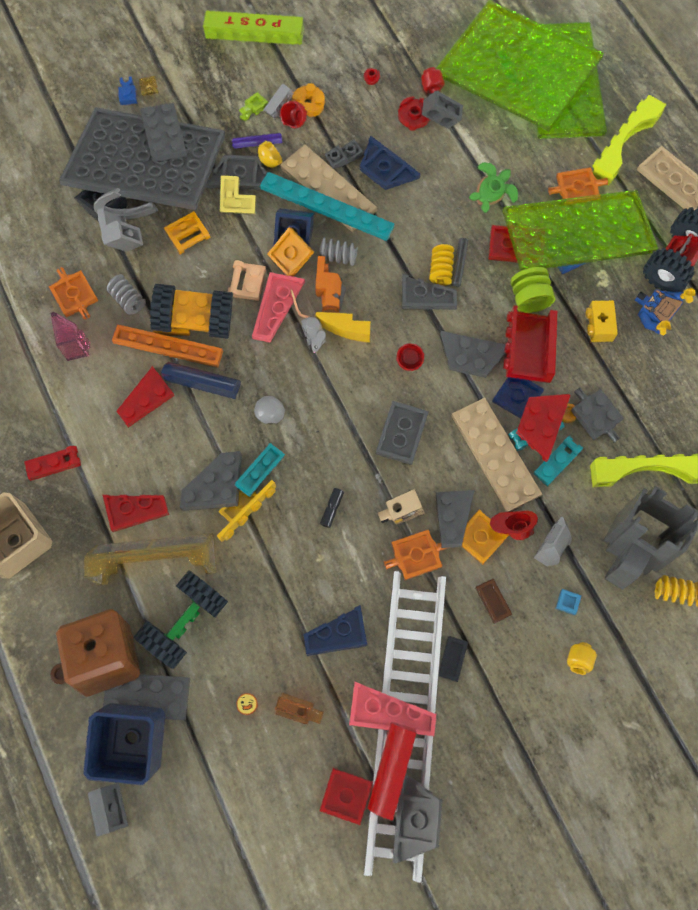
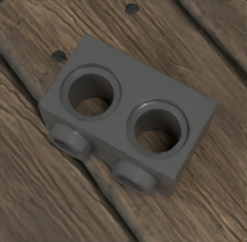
(442, 109)

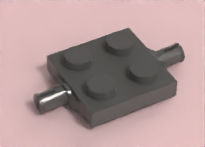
(597, 414)

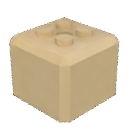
(33, 540)

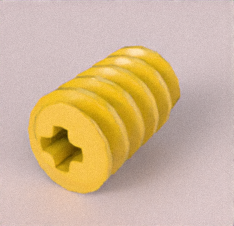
(441, 264)
(677, 589)

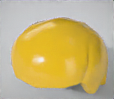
(269, 155)

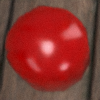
(293, 114)
(410, 357)

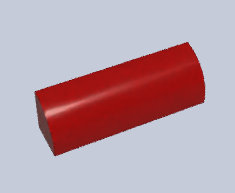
(392, 770)

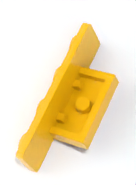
(239, 514)

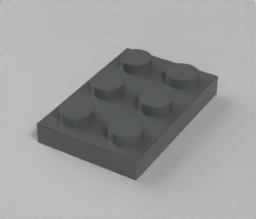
(402, 432)

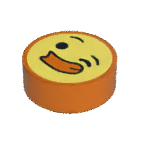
(247, 704)

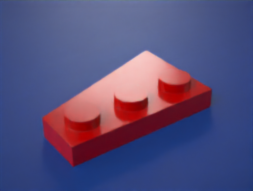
(145, 398)
(129, 511)

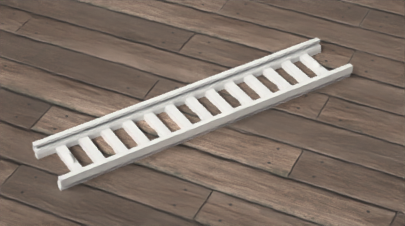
(430, 700)

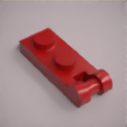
(52, 463)

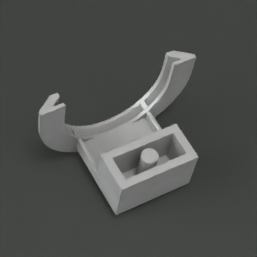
(113, 223)

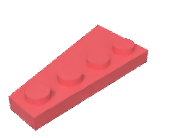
(275, 305)
(378, 710)

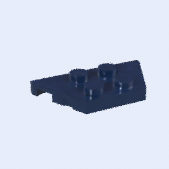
(385, 166)

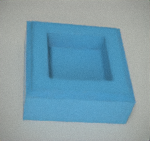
(568, 602)

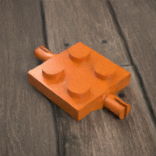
(577, 184)
(73, 293)
(415, 555)

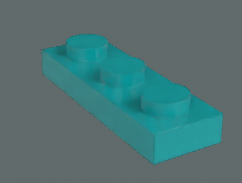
(259, 470)

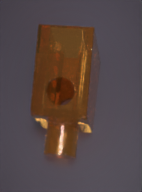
(288, 705)

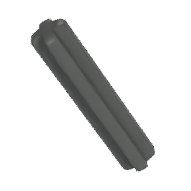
(459, 262)

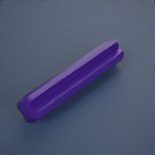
(257, 140)

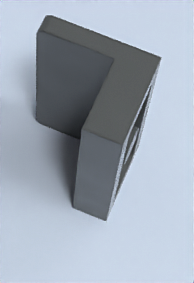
(107, 809)

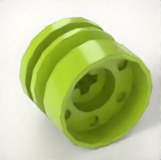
(532, 290)

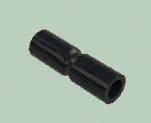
(330, 511)

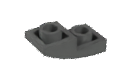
(341, 156)

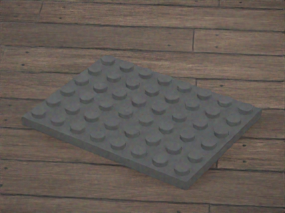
(117, 155)

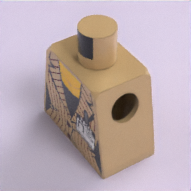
(410, 507)

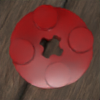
(411, 120)

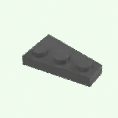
(453, 514)

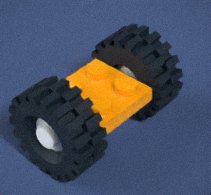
(191, 310)

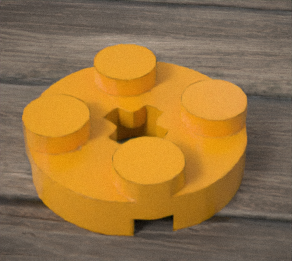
(311, 93)

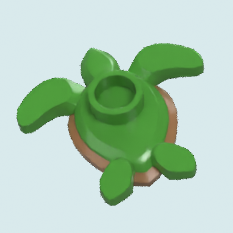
(493, 187)

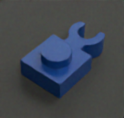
(127, 92)

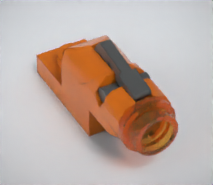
(329, 287)

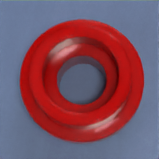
(371, 76)

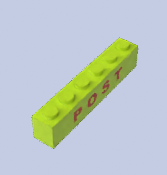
(253, 27)

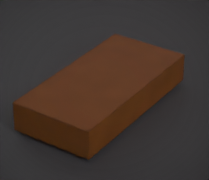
(493, 601)

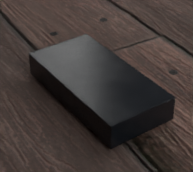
(452, 659)

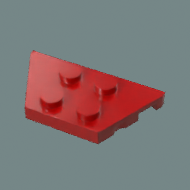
(542, 422)

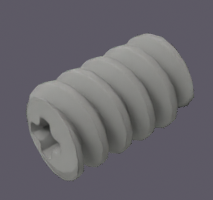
(339, 252)
(125, 294)

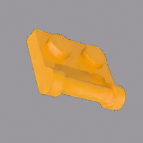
(185, 227)

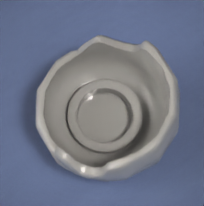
(269, 410)

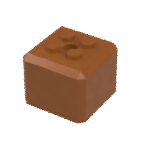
(108, 664)

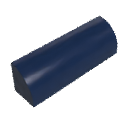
(201, 380)

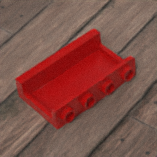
(531, 346)

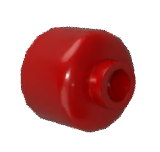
(432, 80)

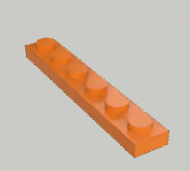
(167, 345)

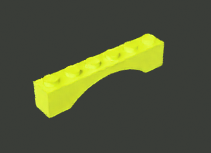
(645, 117)
(607, 471)

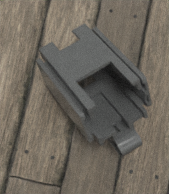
(639, 556)

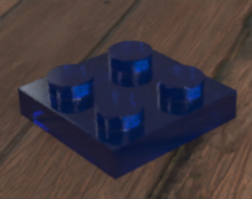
(515, 394)

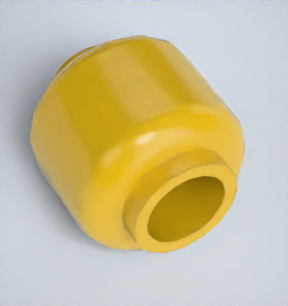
(581, 658)

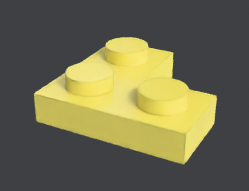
(231, 200)

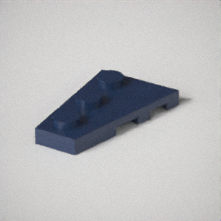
(338, 635)

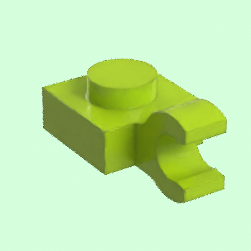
(254, 104)

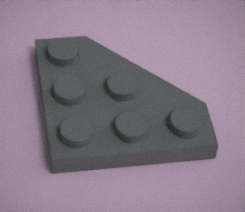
(214, 485)

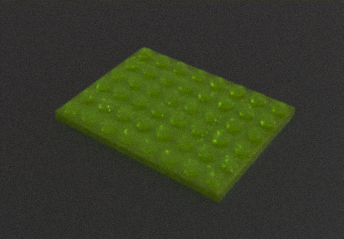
(519, 64)

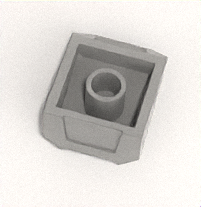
(554, 544)

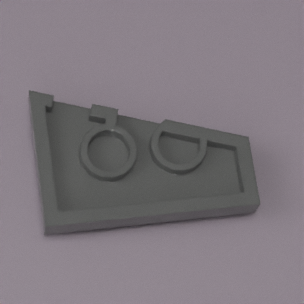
(423, 295)

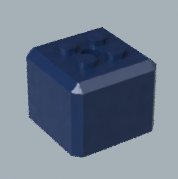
(111, 754)

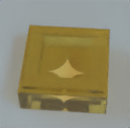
(148, 85)

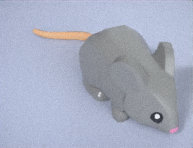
(312, 329)

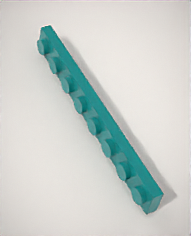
(327, 206)

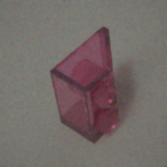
(69, 338)

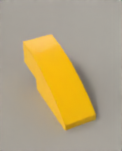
(344, 326)

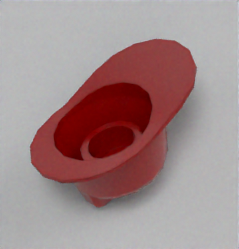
(516, 524)

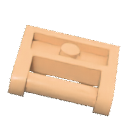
(252, 282)

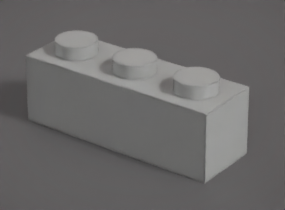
(282, 96)

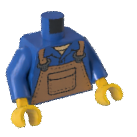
(661, 307)

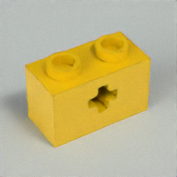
(602, 321)

